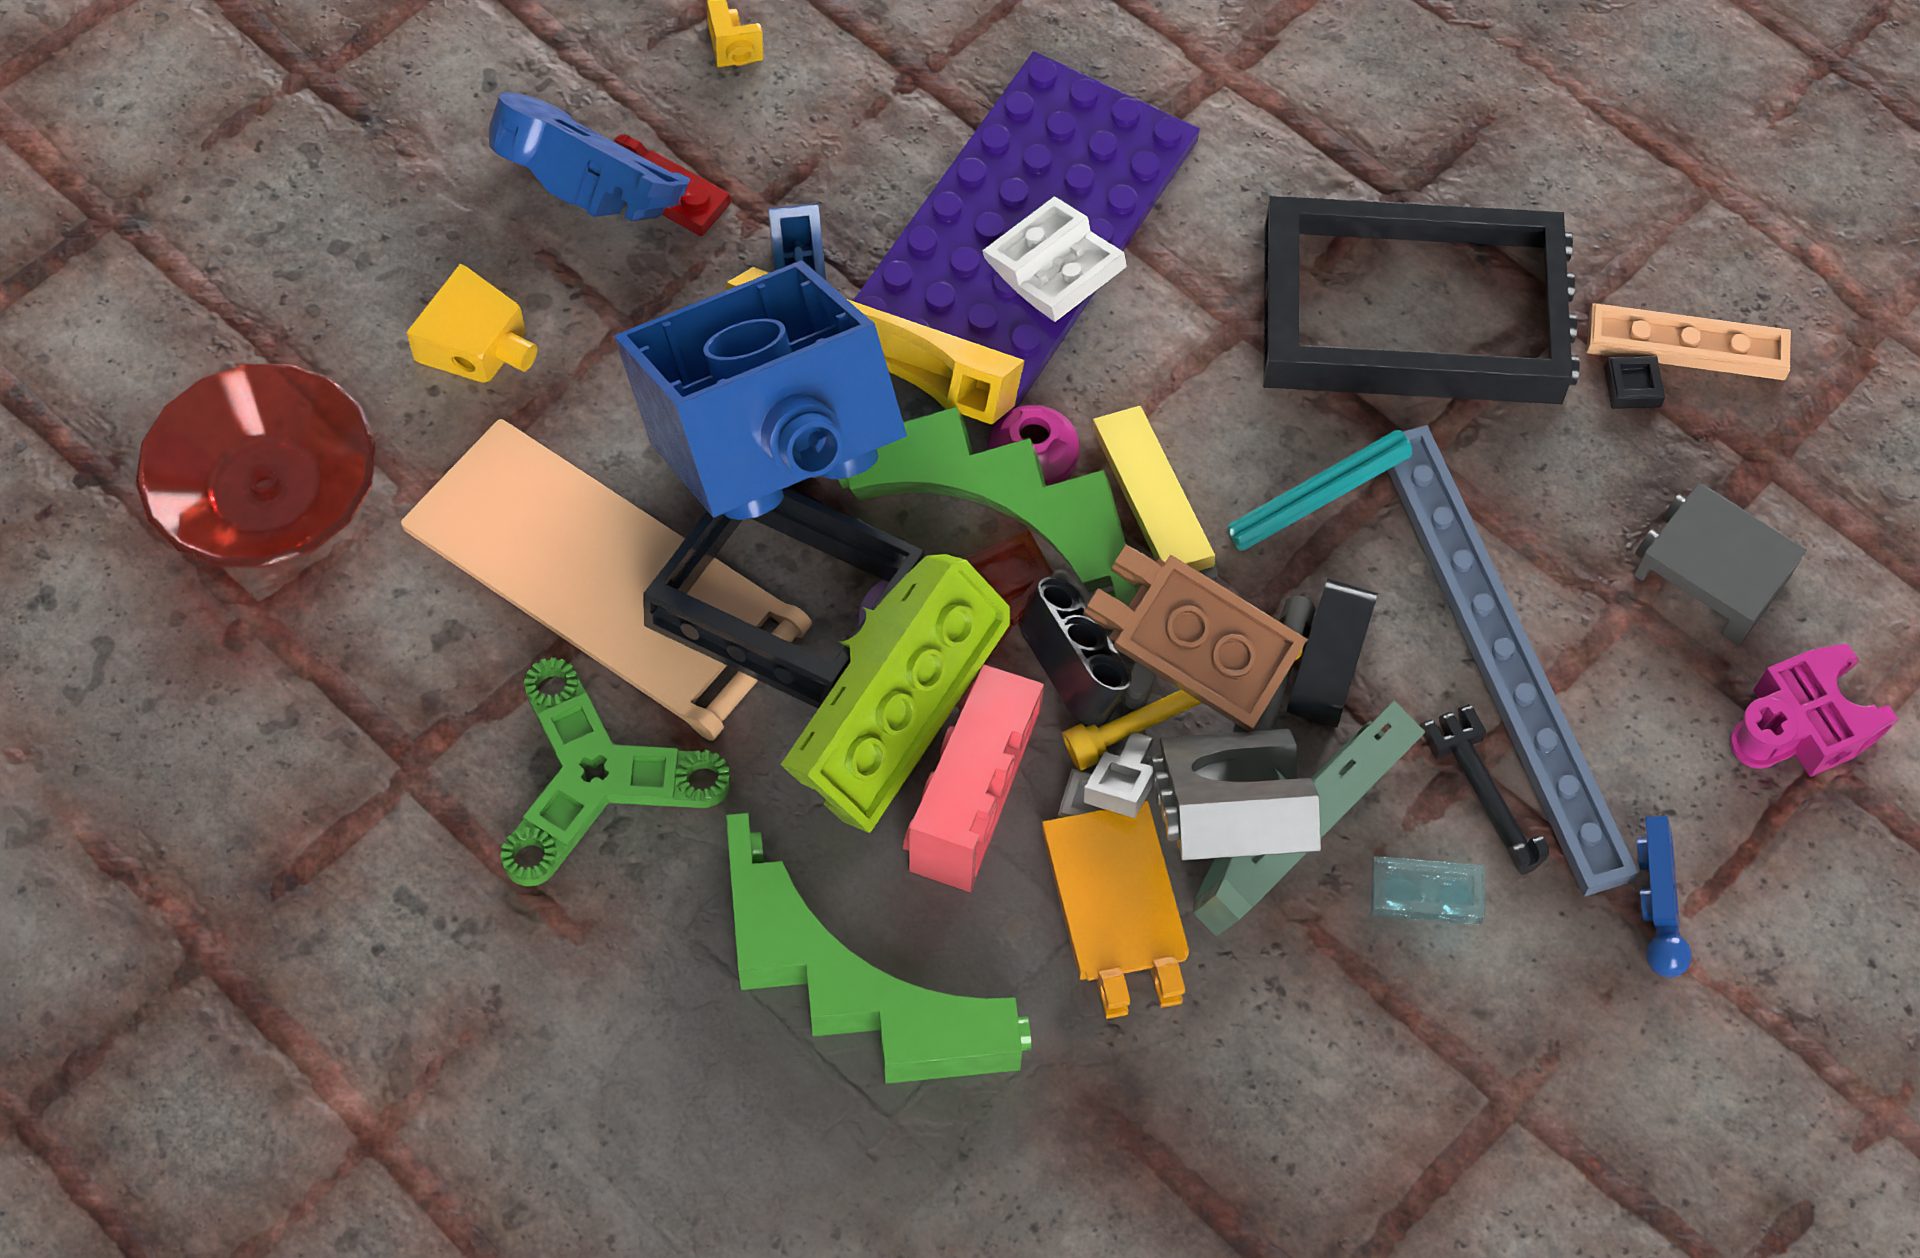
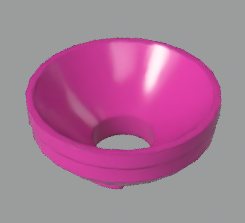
(1057, 454)

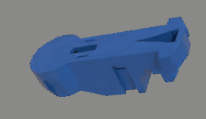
(580, 162)

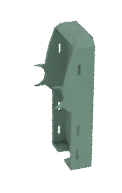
(1240, 882)

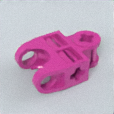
(1807, 715)

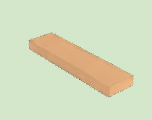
(1689, 341)

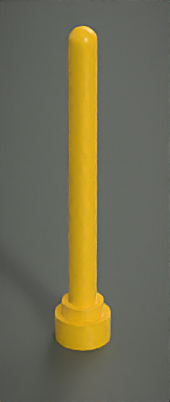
(1090, 742)

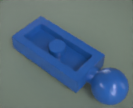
(1667, 952)

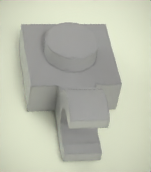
(1122, 780)

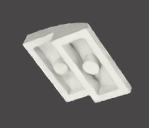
(1054, 258)

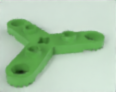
(632, 775)

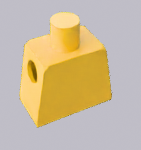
(471, 330)

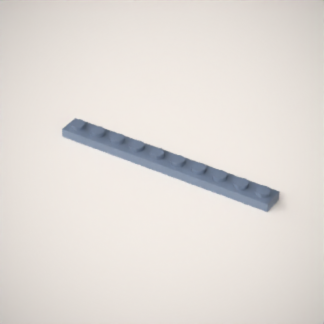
(1511, 669)

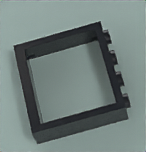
(745, 646)

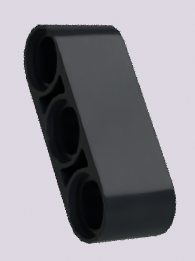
(1074, 651)
(1332, 653)

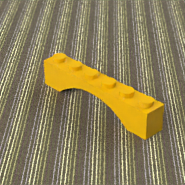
(944, 366)

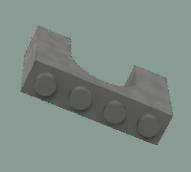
(1227, 798)

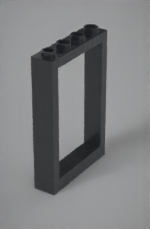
(1408, 372)

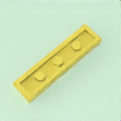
(1152, 488)

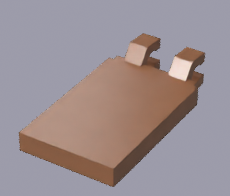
(1198, 636)

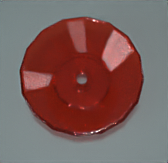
(246, 428)

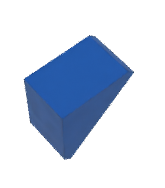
(796, 237)

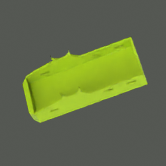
(899, 687)

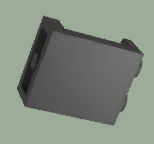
(1720, 557)

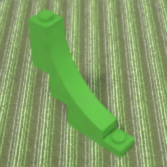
(1071, 516)
(920, 1029)

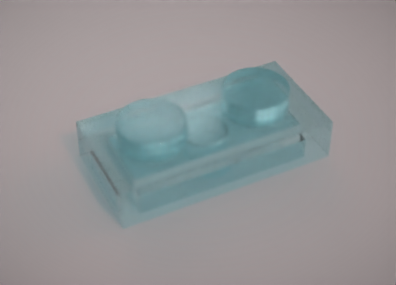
(1428, 890)

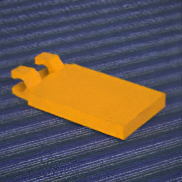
(1117, 903)

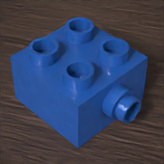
(762, 390)

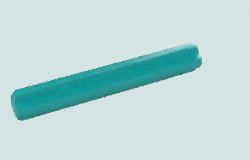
(1319, 490)

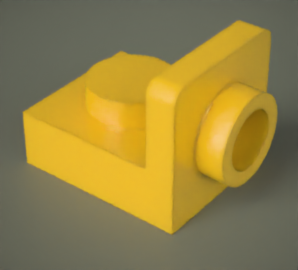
(729, 40)

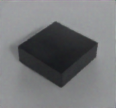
(1634, 382)

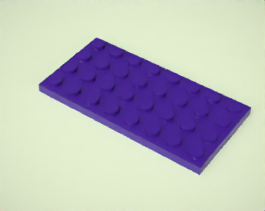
(1039, 141)

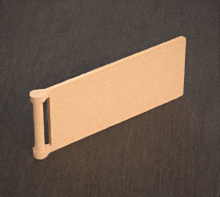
(581, 567)

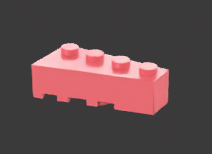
(973, 777)

